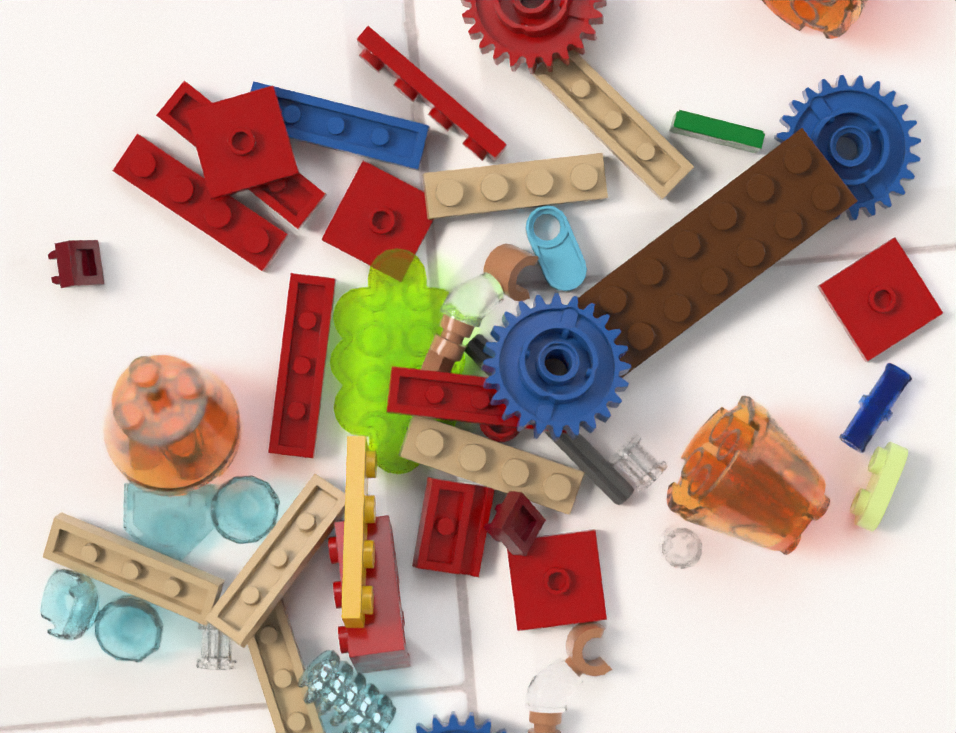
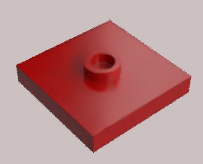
(242, 142)
(378, 216)
(880, 299)
(558, 581)

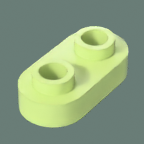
(886, 468)

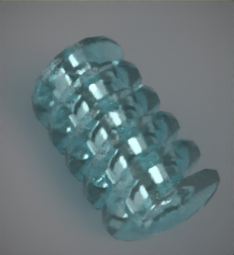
(346, 694)

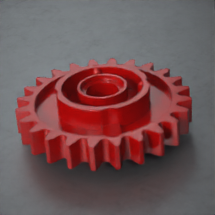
(532, 33)

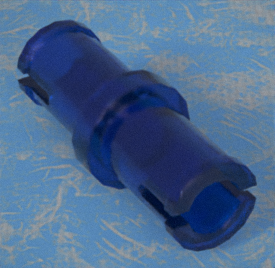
(875, 407)

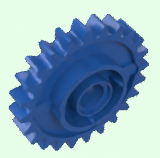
(873, 126)
(534, 392)

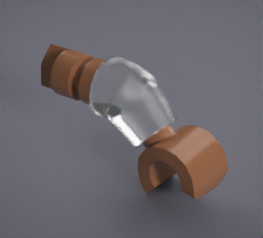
(473, 300)
(557, 682)

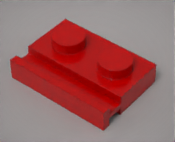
(452, 527)

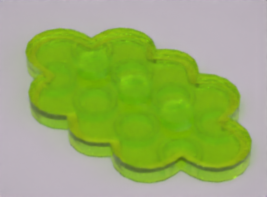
(379, 329)

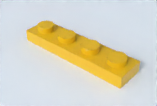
(358, 551)

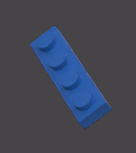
(351, 129)

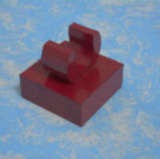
(77, 263)
(515, 523)

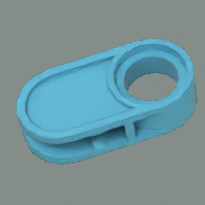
(558, 258)

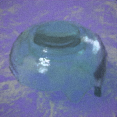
(244, 509)
(70, 604)
(129, 628)

